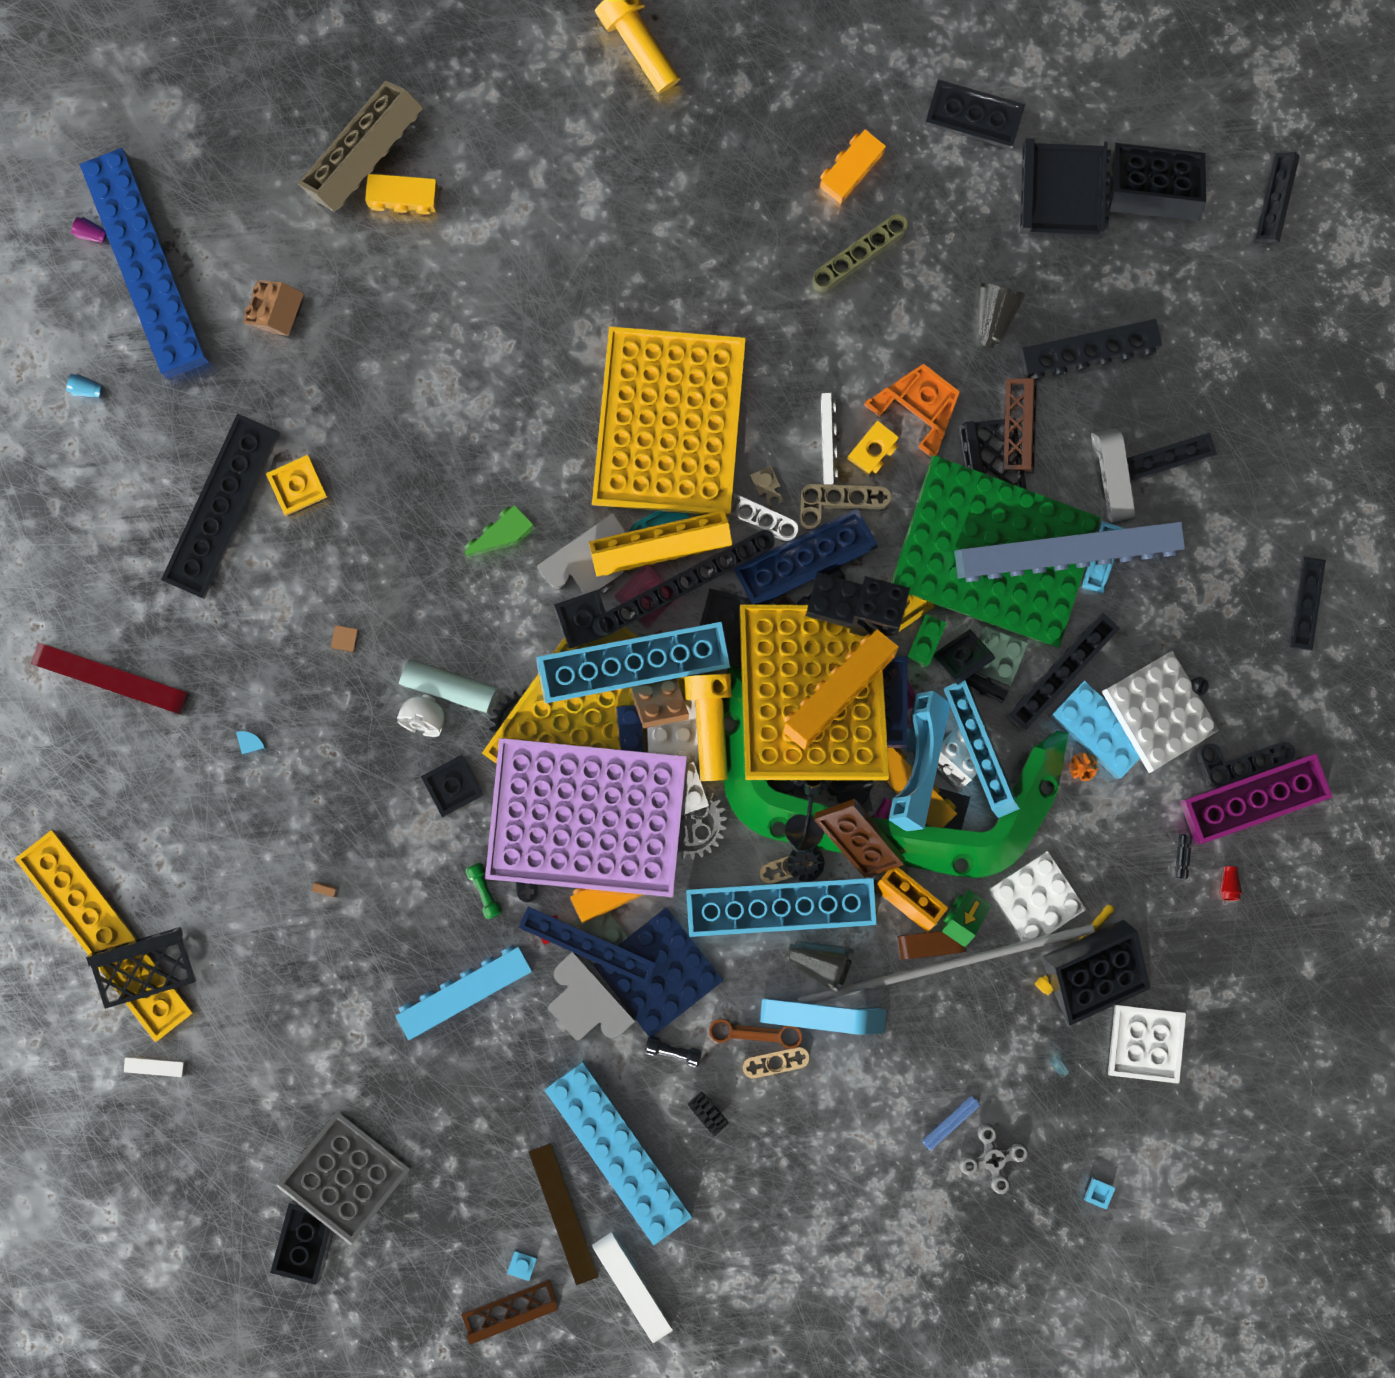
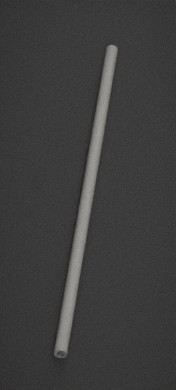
(949, 964)

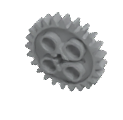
(712, 821)

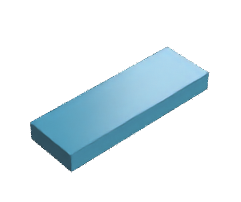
(1097, 575)

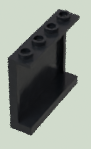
(1064, 189)

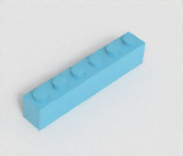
(981, 749)
(464, 992)

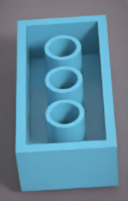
(1096, 729)

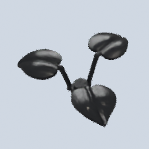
(803, 831)

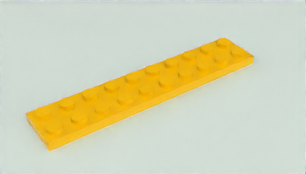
(98, 927)

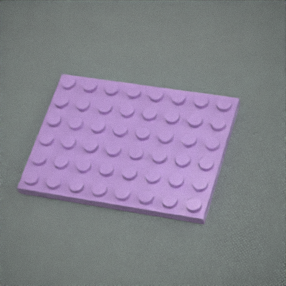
(585, 817)

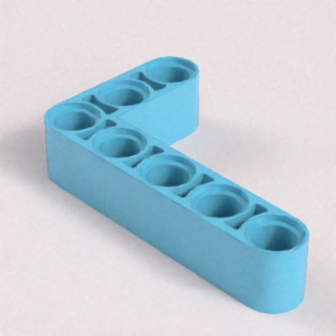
(824, 1017)

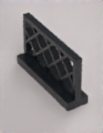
(972, 450)
(135, 948)

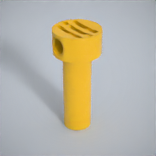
(626, 18)
(708, 696)

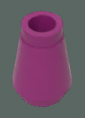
(87, 230)

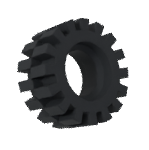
(708, 1113)

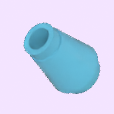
(82, 386)

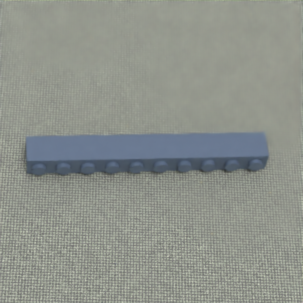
(1067, 550)

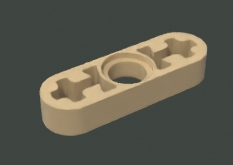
(773, 866)
(757, 1060)

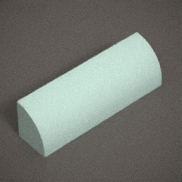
(448, 686)

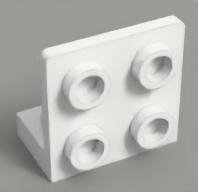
(955, 761)

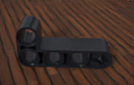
(1247, 760)

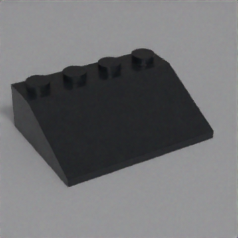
(1158, 182)
(1097, 971)

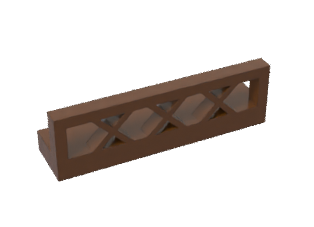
(1029, 425)
(514, 1319)

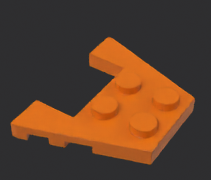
(926, 397)

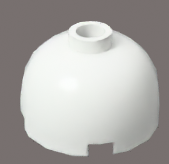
(422, 714)

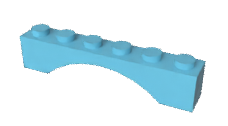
(929, 719)

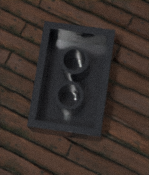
(301, 1246)

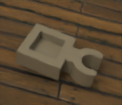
(766, 484)

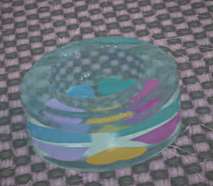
(1059, 1066)

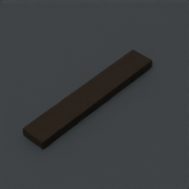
(563, 1214)

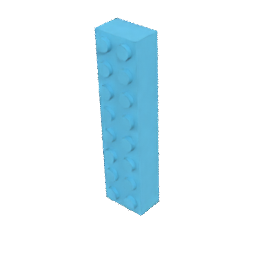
(632, 662)
(781, 907)
(618, 1152)

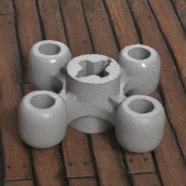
(995, 1169)

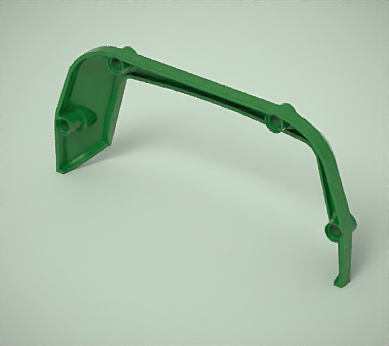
(926, 848)

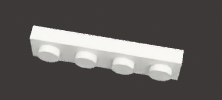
(829, 450)

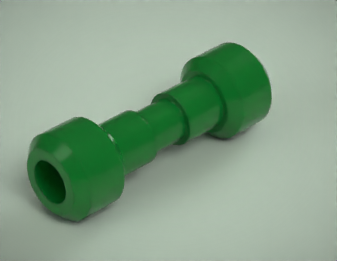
(491, 908)

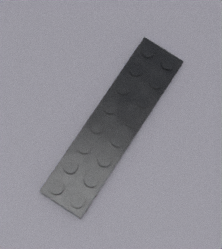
(220, 506)

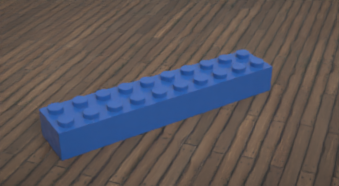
(144, 263)

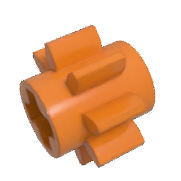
(1083, 766)

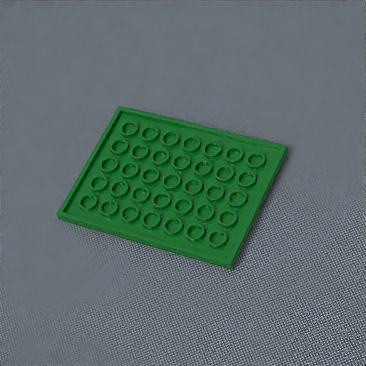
(974, 510)

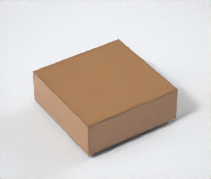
(344, 638)
(325, 889)

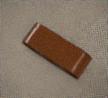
(927, 945)

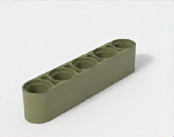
(864, 243)

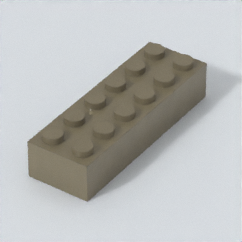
(360, 146)

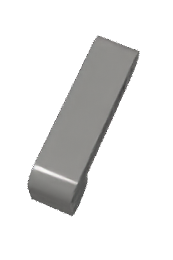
(1115, 474)

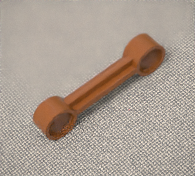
(755, 1033)

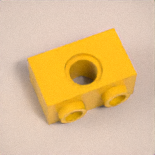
(879, 436)

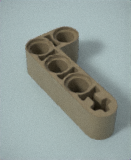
(845, 492)

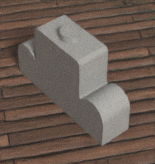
(576, 561)
(586, 1002)

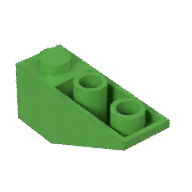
(507, 531)

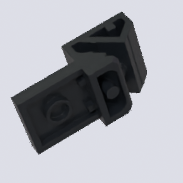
(858, 606)

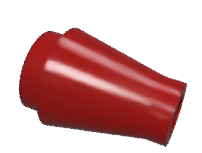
(1230, 886)

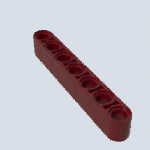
(109, 678)

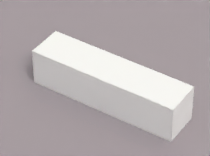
(155, 1066)

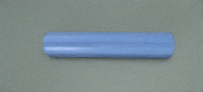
(951, 1123)

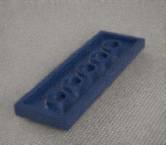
(805, 557)

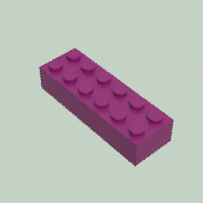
(1255, 799)

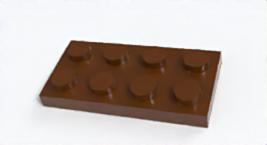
(859, 838)

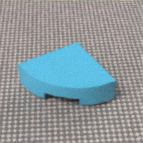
(249, 742)

